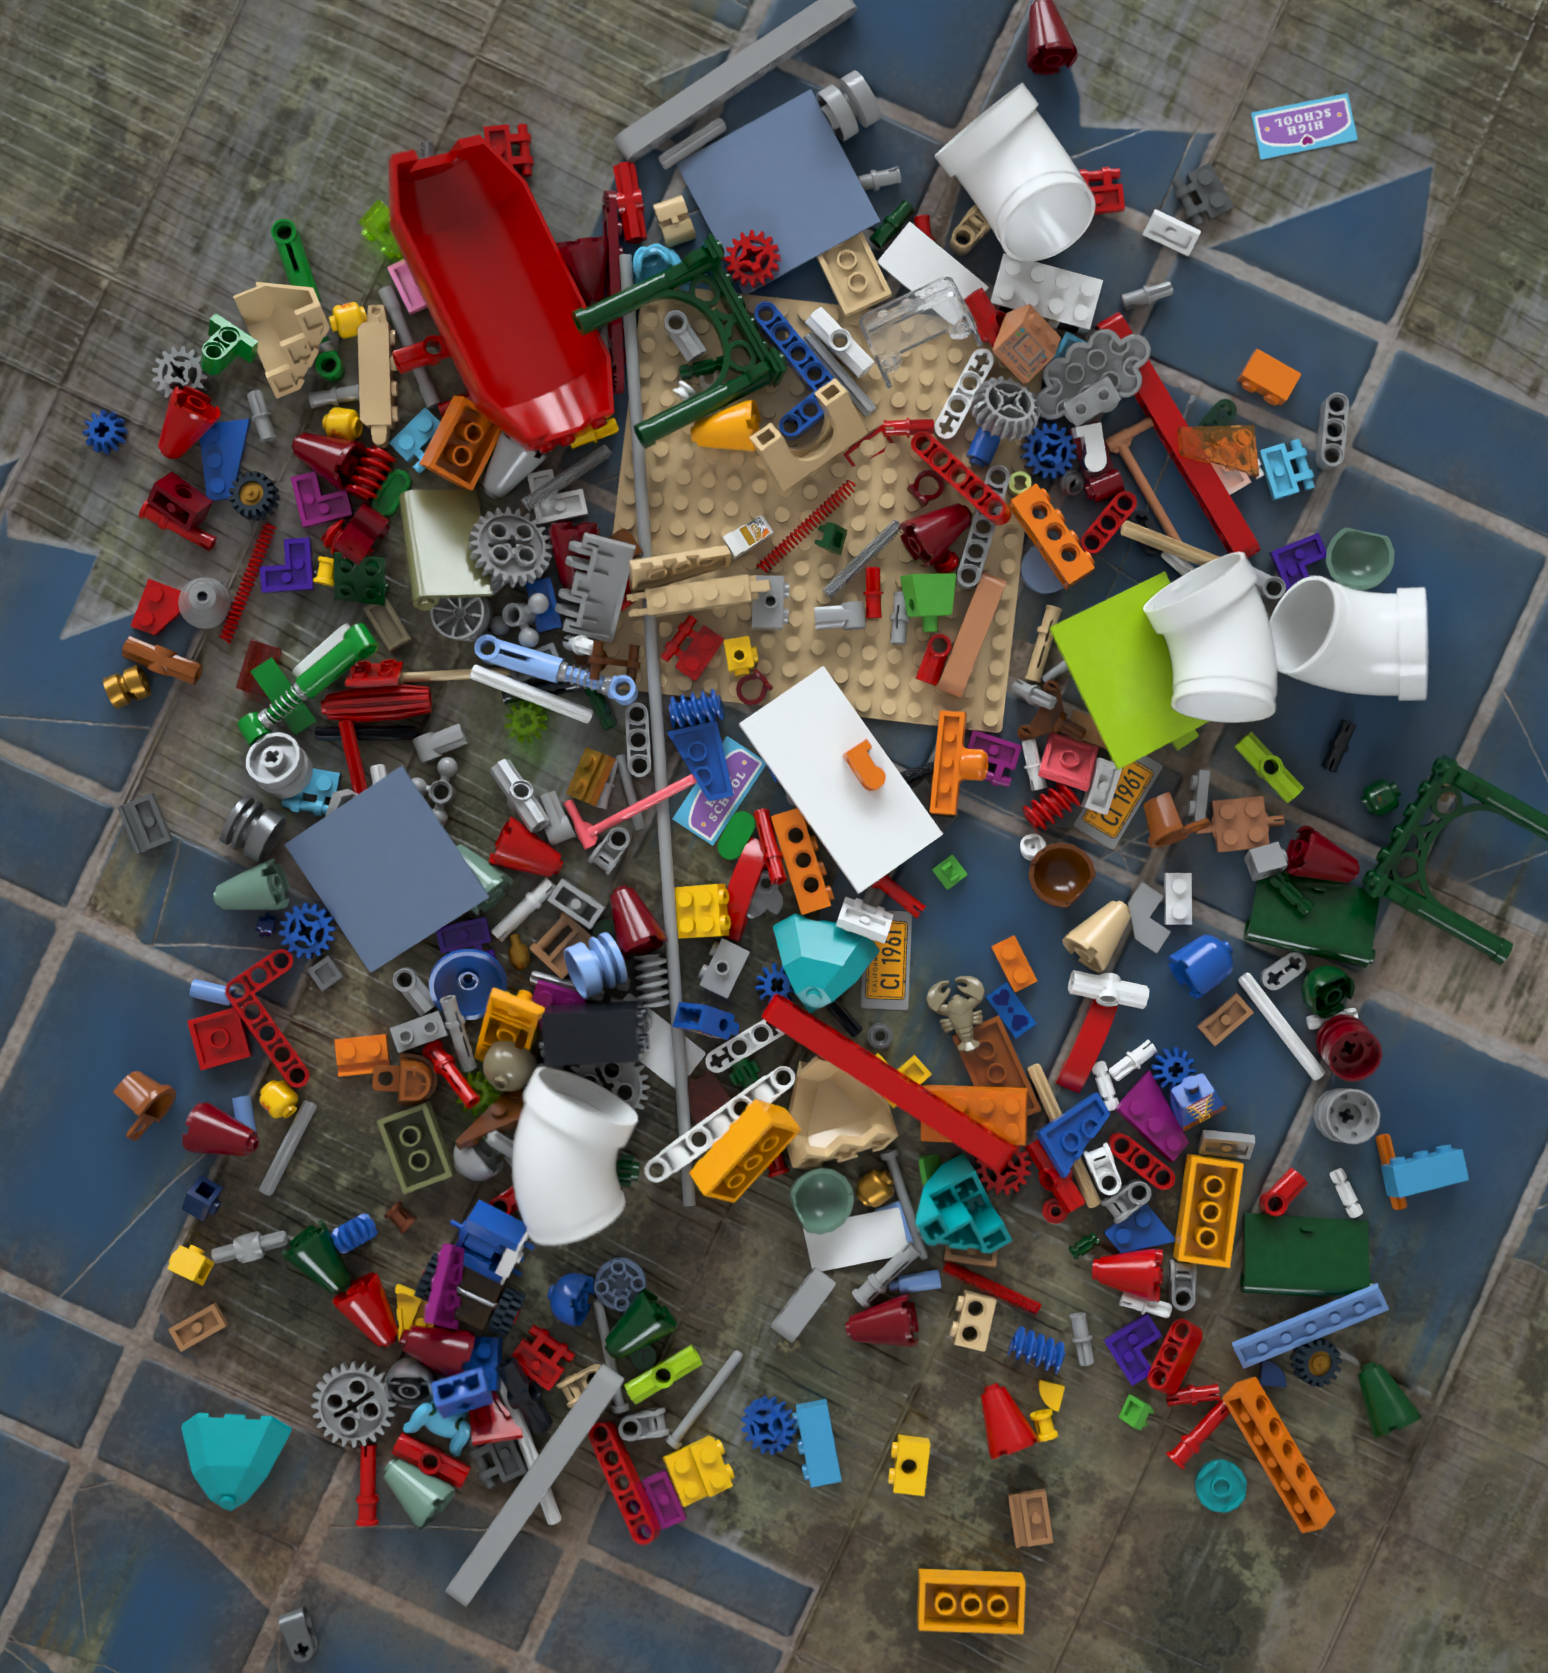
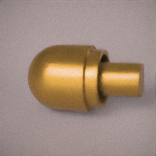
(518, 953)

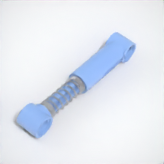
(552, 668)

